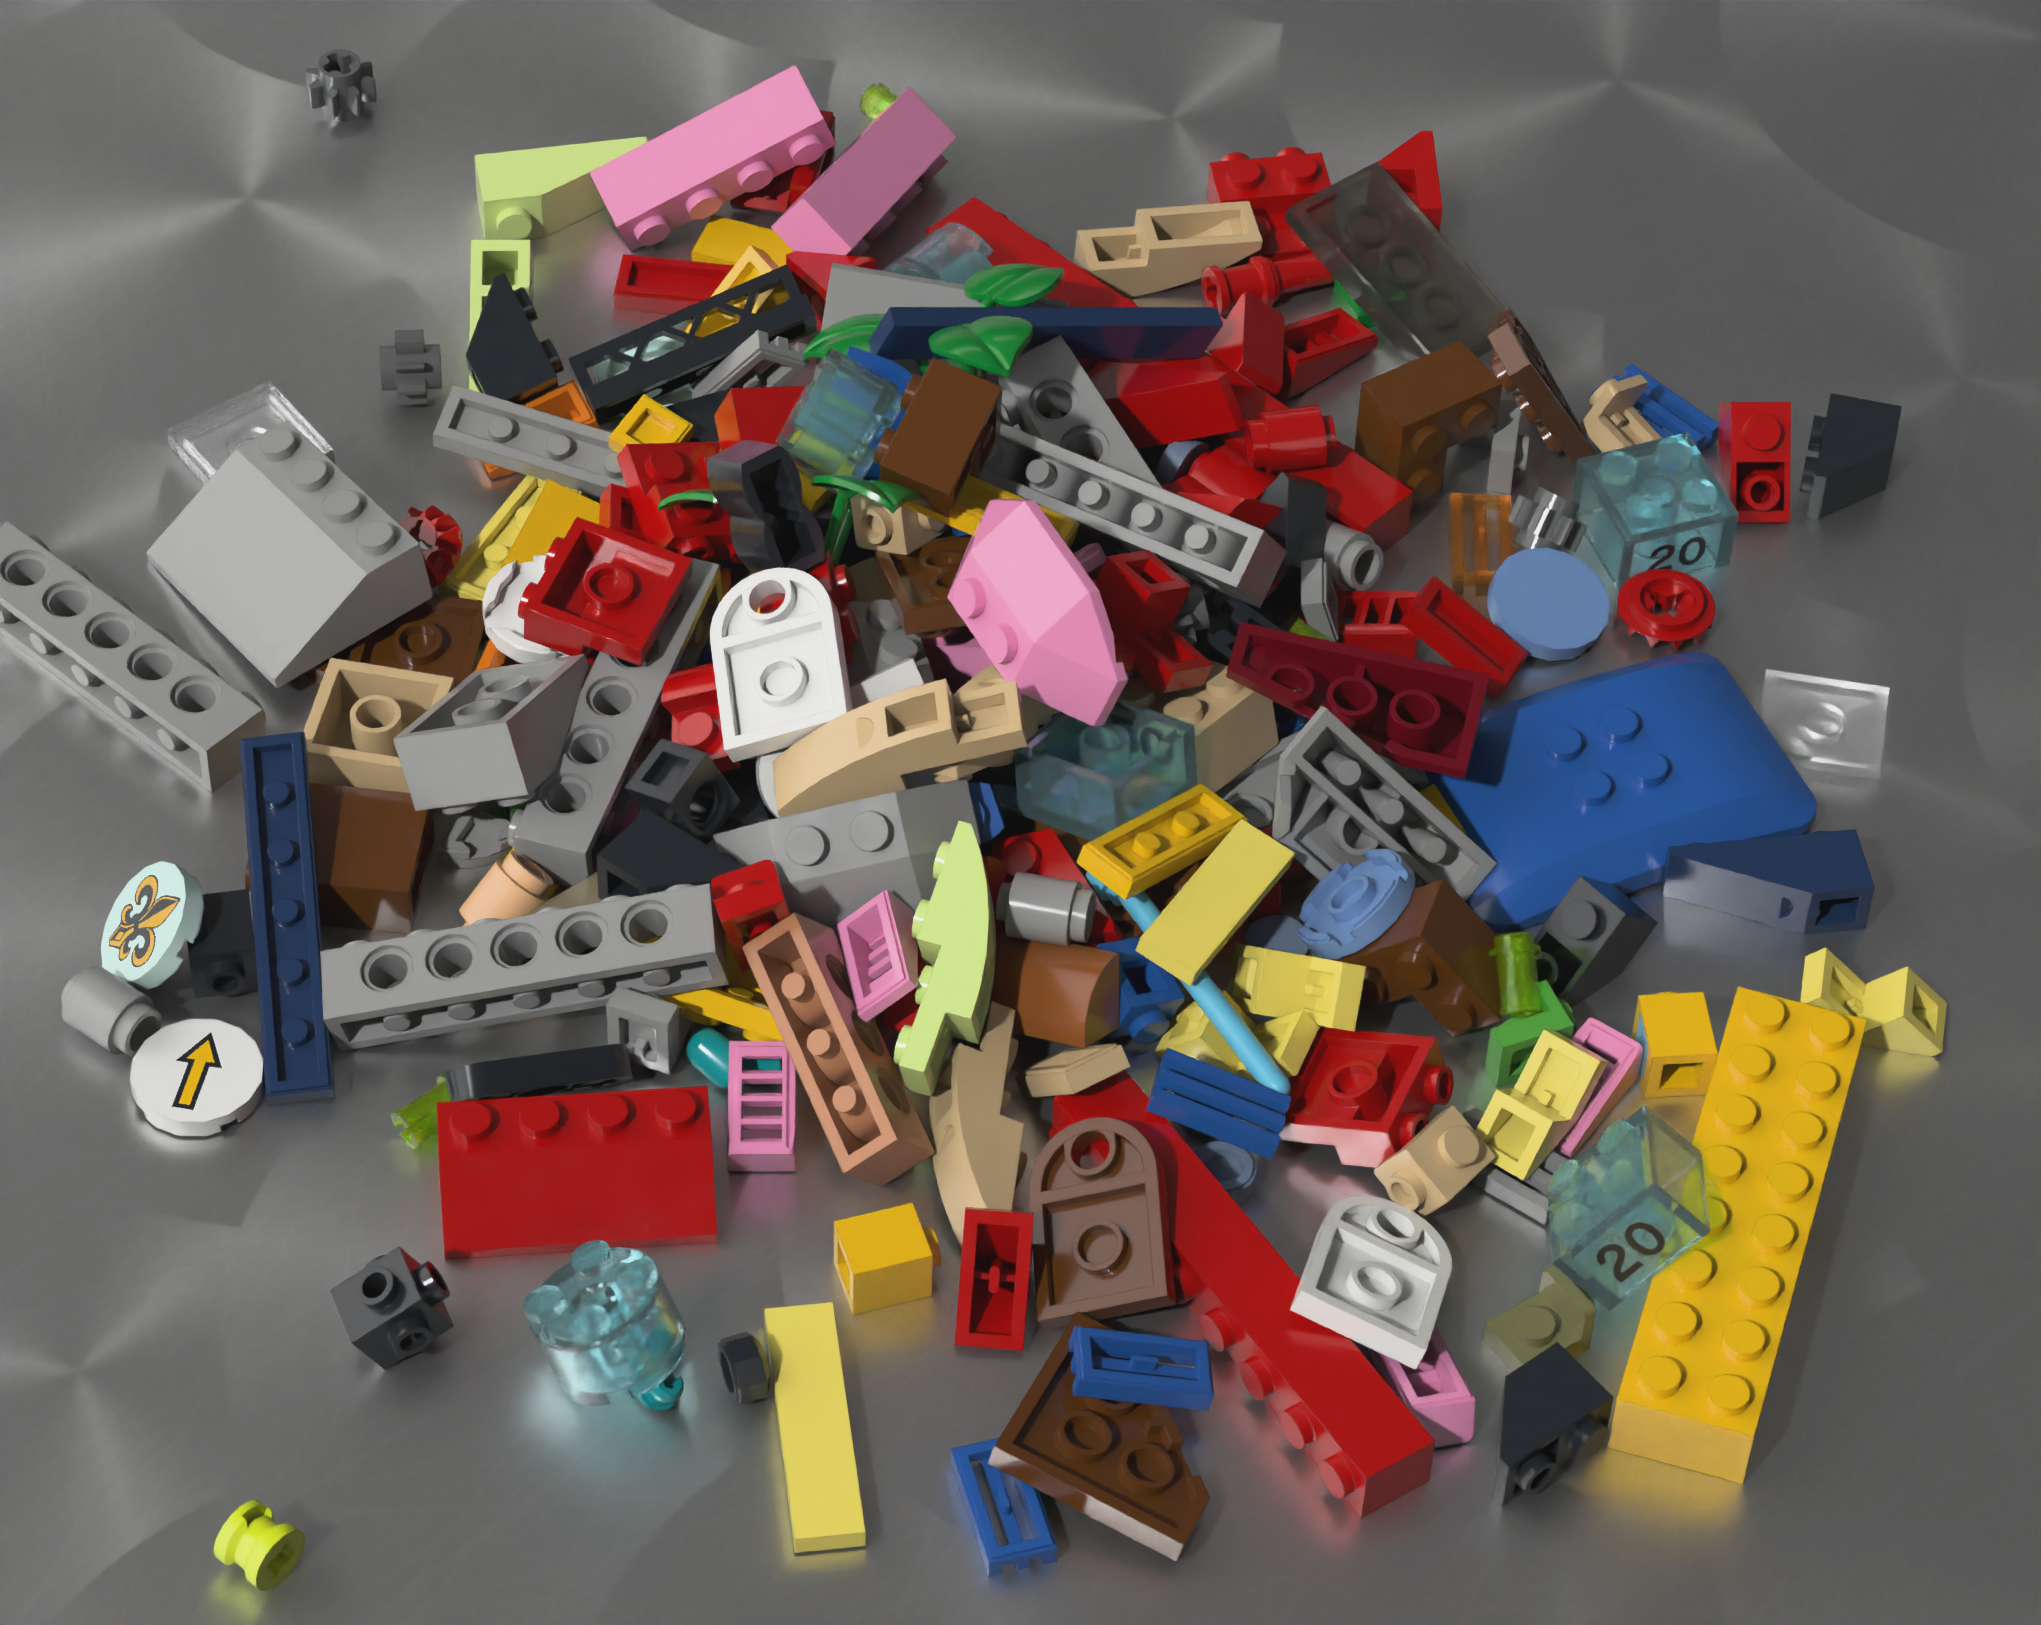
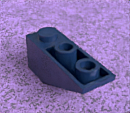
(1781, 881)

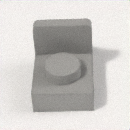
(648, 1027)

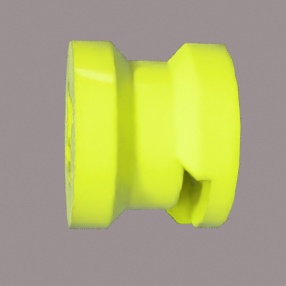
(259, 1545)

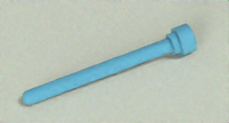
(1209, 999)

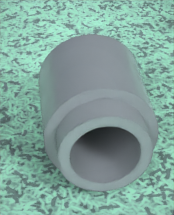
(1351, 557)
(1046, 909)
(109, 1011)

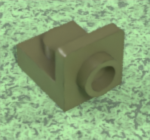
(1553, 1315)

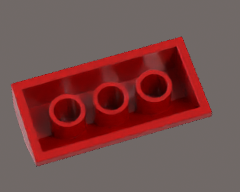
(576, 1172)

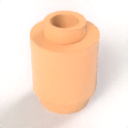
(507, 890)

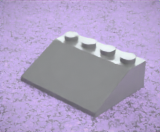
(290, 556)

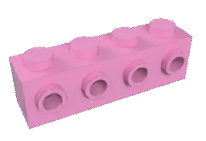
(713, 159)
(868, 180)

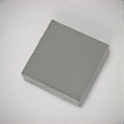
(1319, 599)

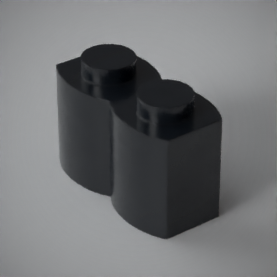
(765, 507)

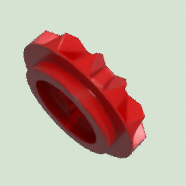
(440, 535)
(1665, 591)

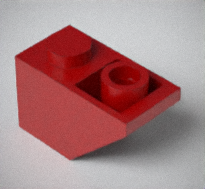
(1756, 459)

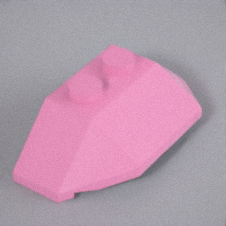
(1038, 612)

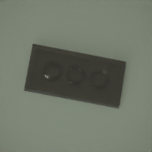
(1396, 264)

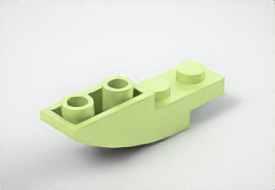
(960, 942)

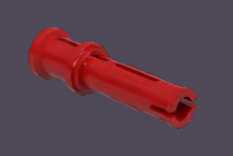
(1262, 279)

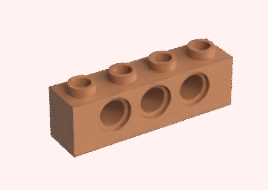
(836, 1052)

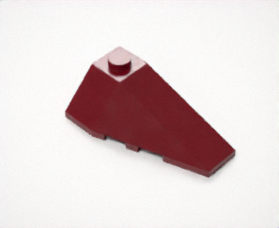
(1394, 703)

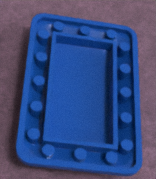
(1612, 777)

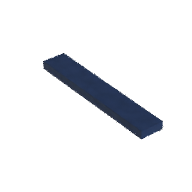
(1086, 330)
(286, 918)

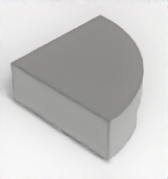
(475, 840)

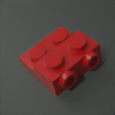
(1271, 188)
(665, 469)
(603, 593)
(1366, 1093)

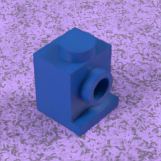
(1146, 994)

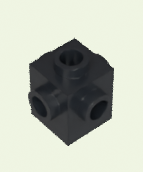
(393, 1307)

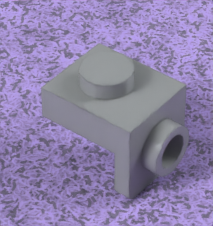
(1507, 447)

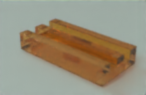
(1480, 576)

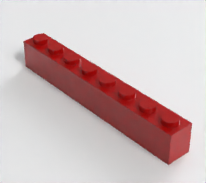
(1243, 1296)

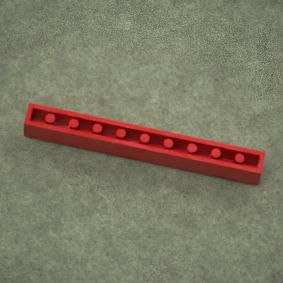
(1356, 489)

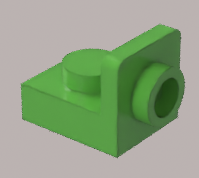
(1516, 1038)

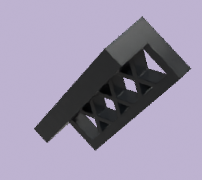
(698, 355)

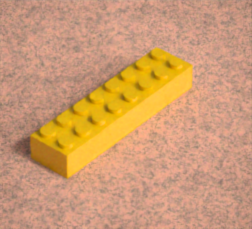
(1724, 1303)

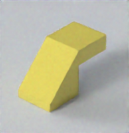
(1287, 982)
(1898, 1007)
(1284, 1038)
(1543, 1106)

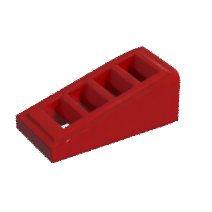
(1315, 354)
(1385, 612)

